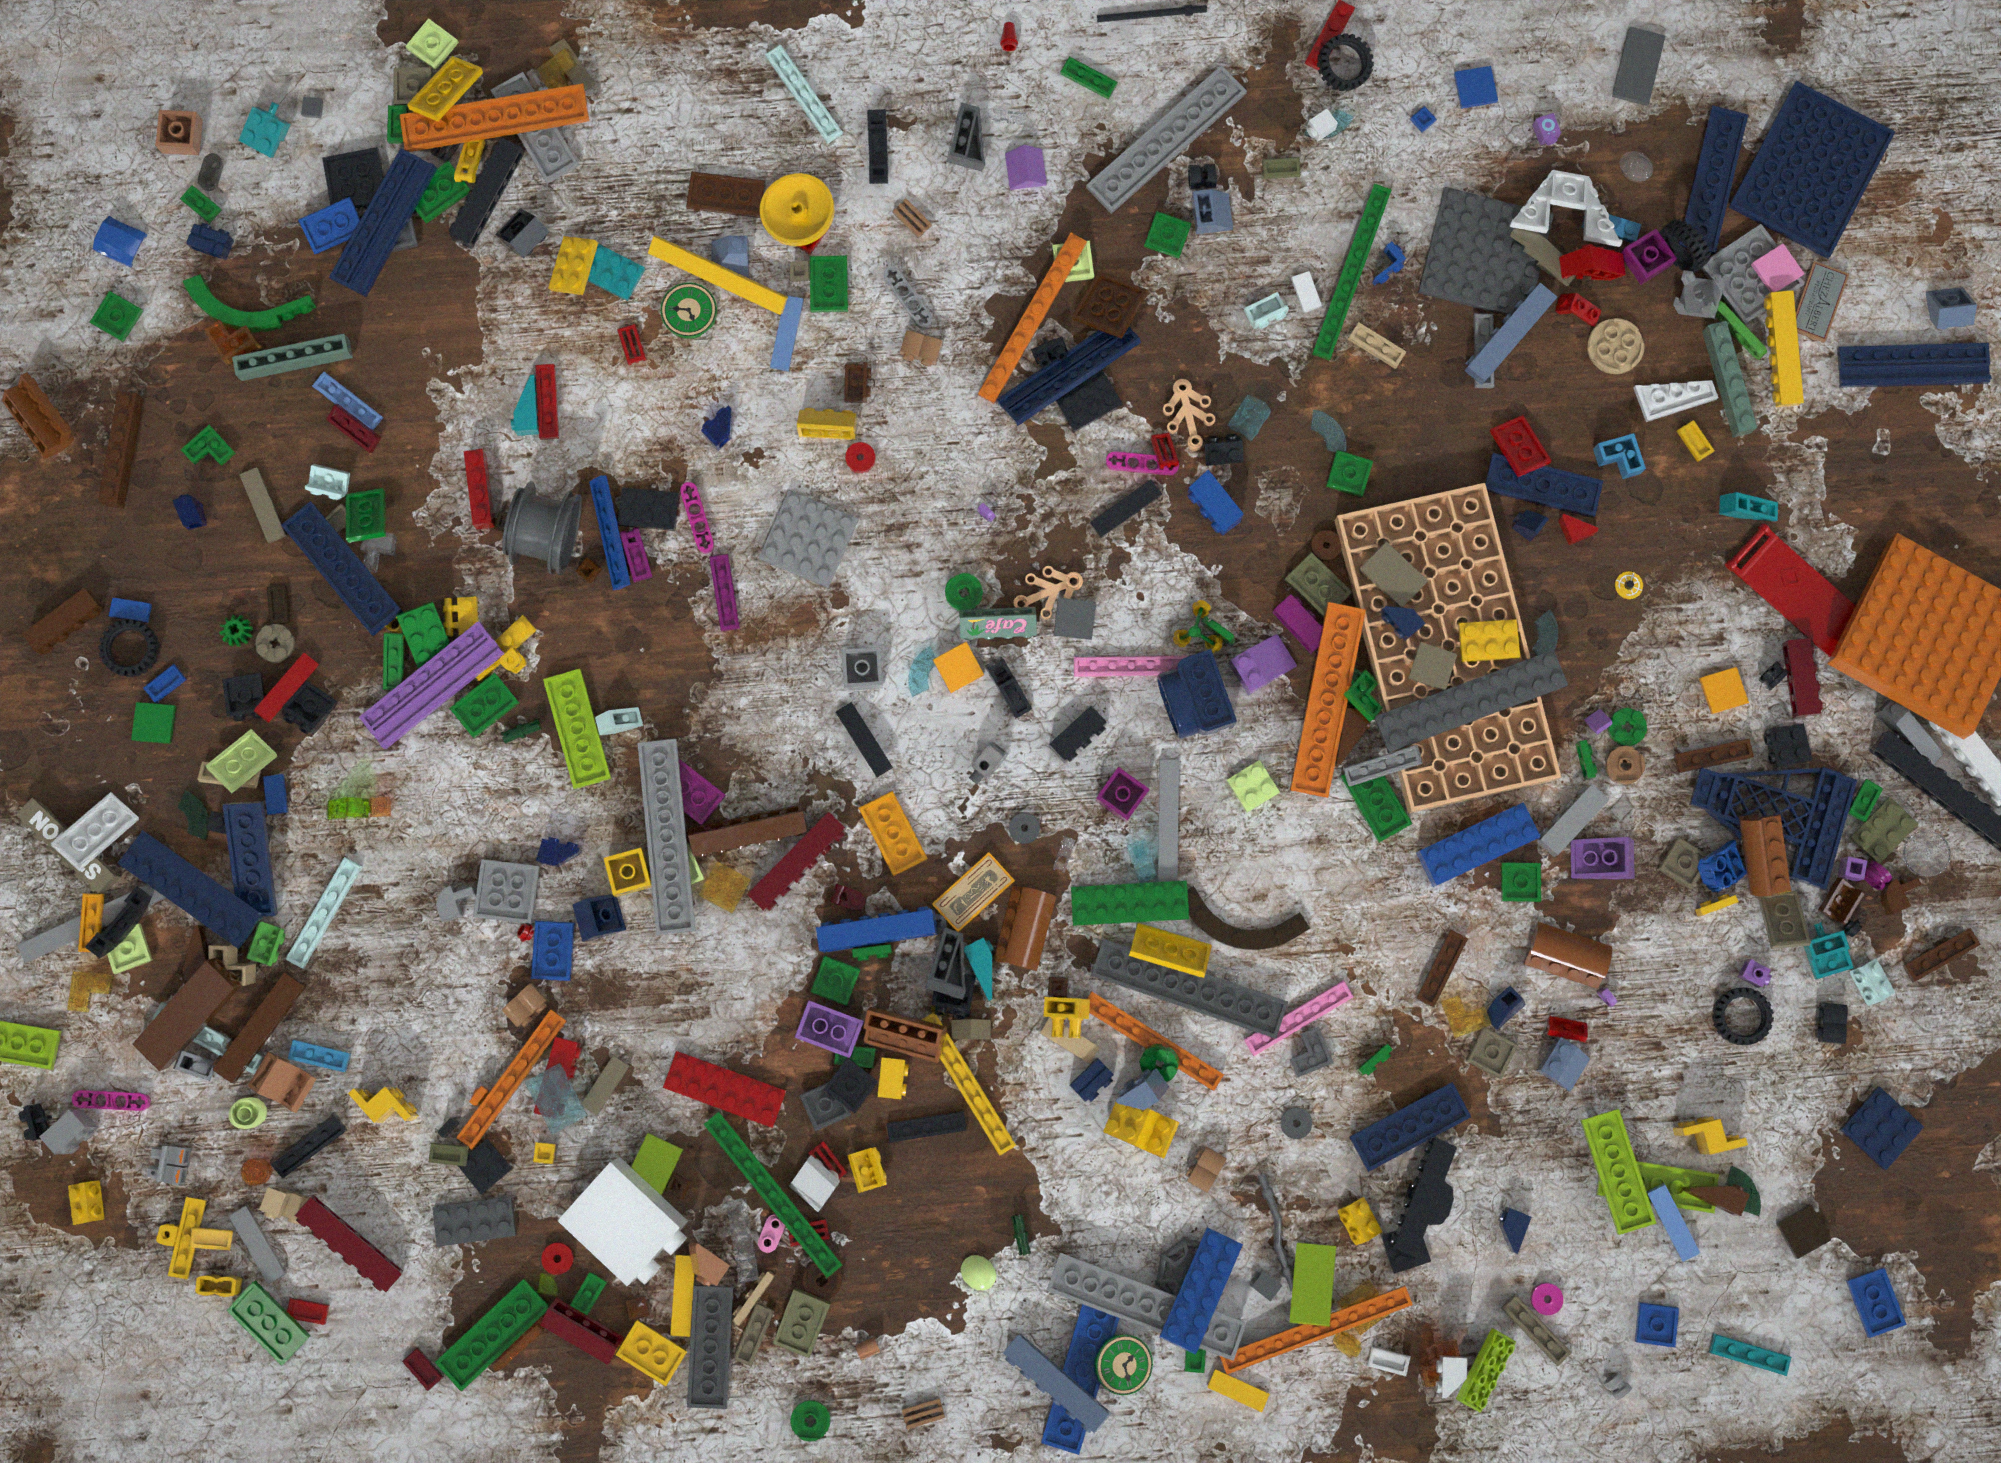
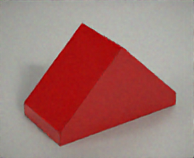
(1575, 529)

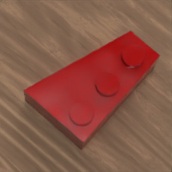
(1593, 262)

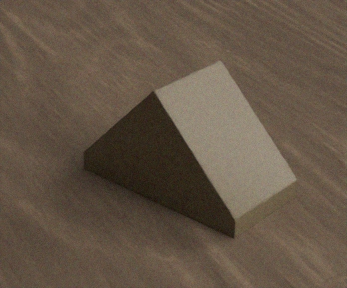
(971, 1029)

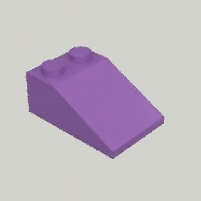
(1262, 664)
(1602, 858)
(828, 1029)

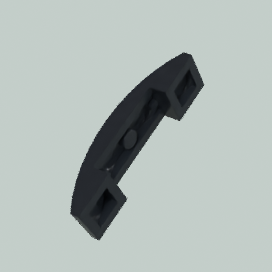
(877, 146)
(122, 924)

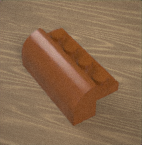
(37, 416)
(1764, 854)
(1025, 928)
(1568, 955)
(904, 1034)

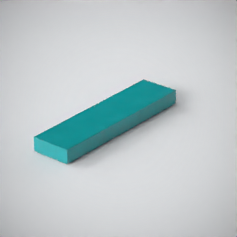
(1750, 1354)

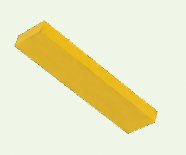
(682, 1297)

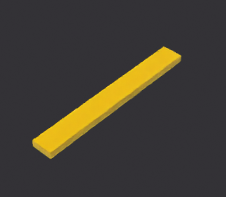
(717, 275)
(973, 1093)

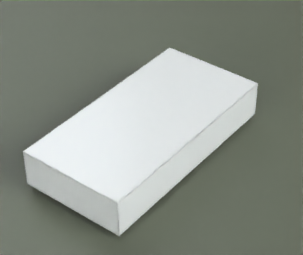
(1306, 292)
(1388, 1361)

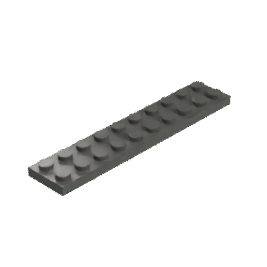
(1470, 701)
(1203, 995)

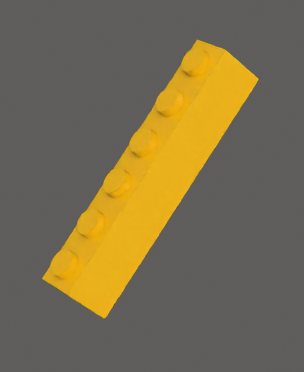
(1783, 349)

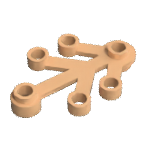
(1187, 411)
(1050, 589)

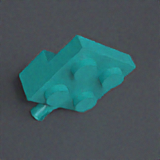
(264, 130)
(1828, 953)

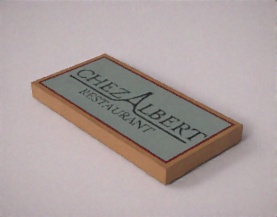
(1819, 301)

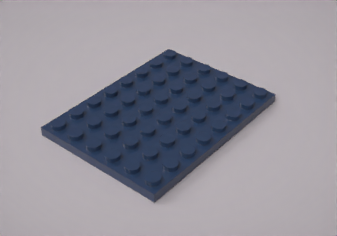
(1812, 169)

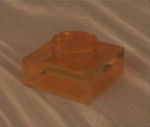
(380, 806)

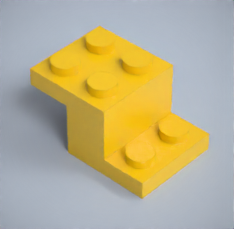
(384, 1104)
(1142, 1128)
(1709, 1135)

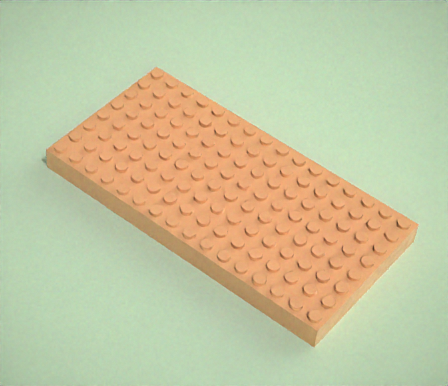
(1459, 552)

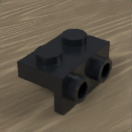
(1223, 450)

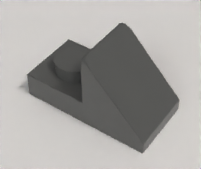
(194, 1065)

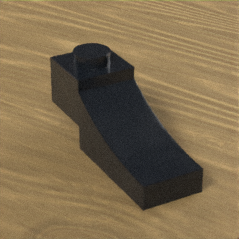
(1008, 687)

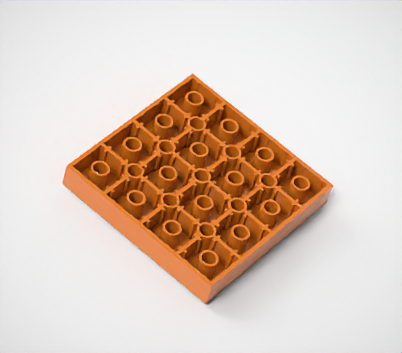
(1925, 637)

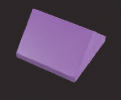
(1025, 167)

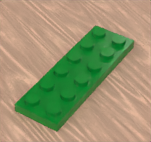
(1130, 903)
(492, 1335)

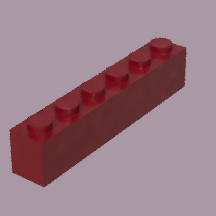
(796, 862)
(349, 1243)

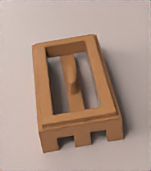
(901, 207)
(938, 1409)

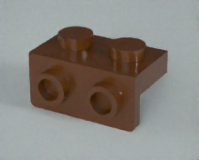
(856, 383)
(1841, 901)

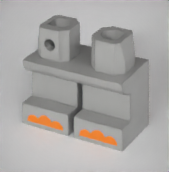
(165, 1171)

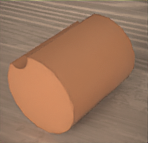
(867, 1348)

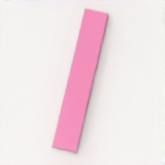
(1124, 665)
(1302, 1016)

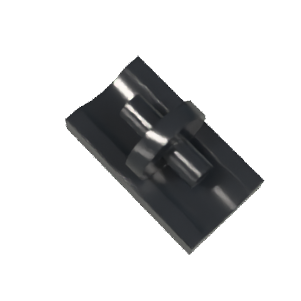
(1049, 350)
(36, 1121)

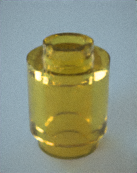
(1347, 1344)

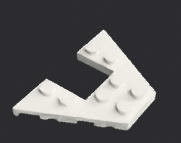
(1573, 192)

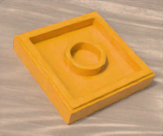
(958, 667)
(1723, 690)

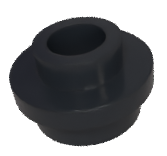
(1852, 928)

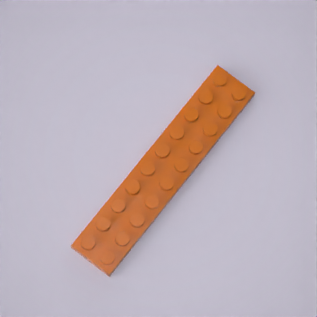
(496, 118)
(1326, 700)

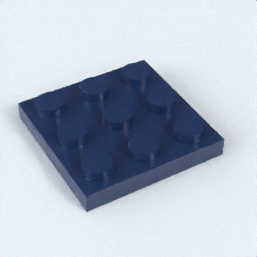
(1881, 1128)

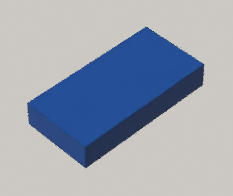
(130, 610)
(165, 683)
(275, 794)

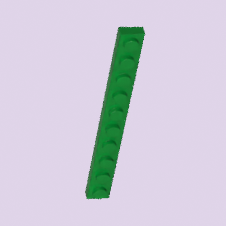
(1351, 272)
(773, 1194)

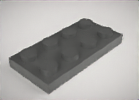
(474, 1221)

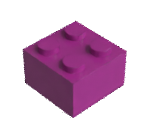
(1648, 256)
(1122, 794)

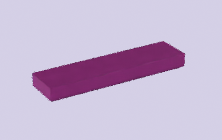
(724, 592)

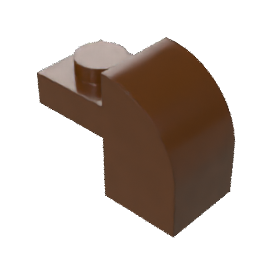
(1893, 894)

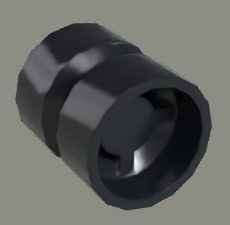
(1195, 176)

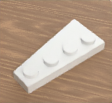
(1670, 398)

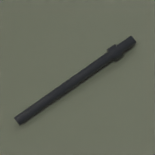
(1187, 10)

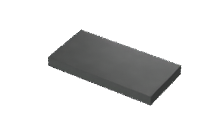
(1638, 66)

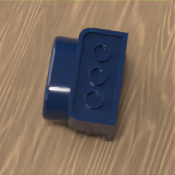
(1196, 696)

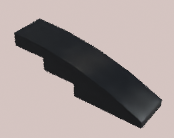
(864, 739)

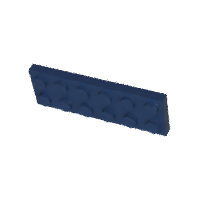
(1545, 487)
(250, 855)
(1410, 1126)

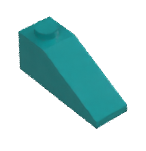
(526, 411)
(1748, 507)
(980, 959)

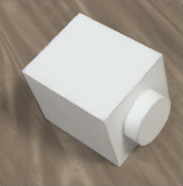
(1321, 125)

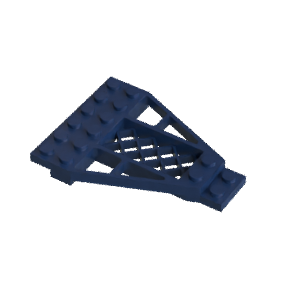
(1822, 821)

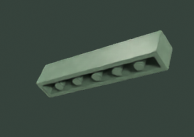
(292, 357)
(1729, 379)

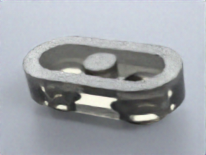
(208, 172)

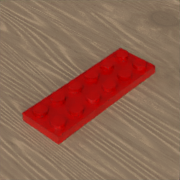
(724, 1089)

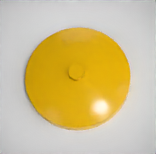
(797, 209)

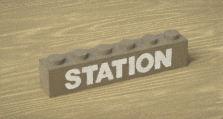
(47, 828)

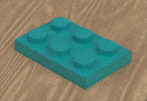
(615, 272)

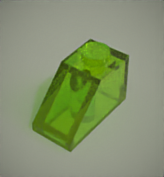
(348, 808)

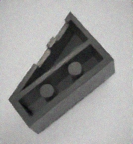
(966, 140)
(948, 966)

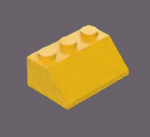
(827, 424)

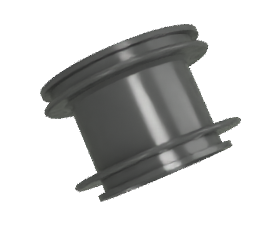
(542, 528)

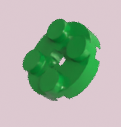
(958, 583)
(1635, 719)
(1160, 1053)
(818, 1429)

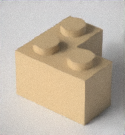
(228, 955)
(282, 1202)

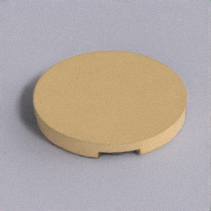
(1615, 346)

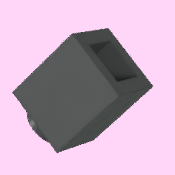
(1265, 1284)

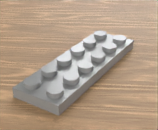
(544, 146)

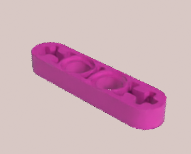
(1141, 467)
(698, 517)
(111, 1100)

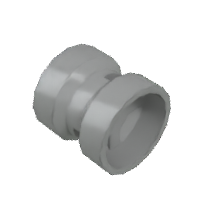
(1617, 1385)

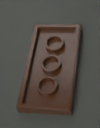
(725, 194)

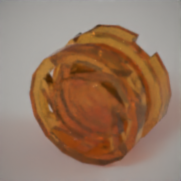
(256, 1171)

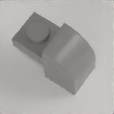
(449, 899)

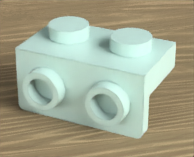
(1265, 311)
(328, 481)
(1872, 982)

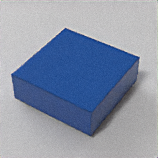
(1423, 119)

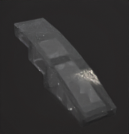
(742, 1240)

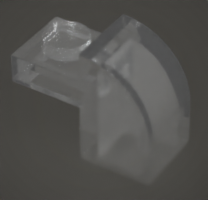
(377, 547)

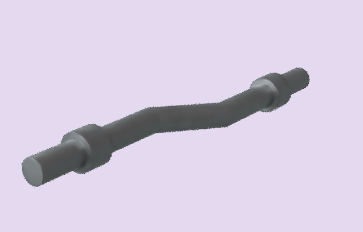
(1268, 1193)

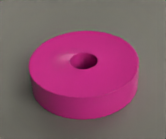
(1553, 1305)

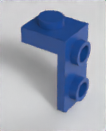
(1396, 255)

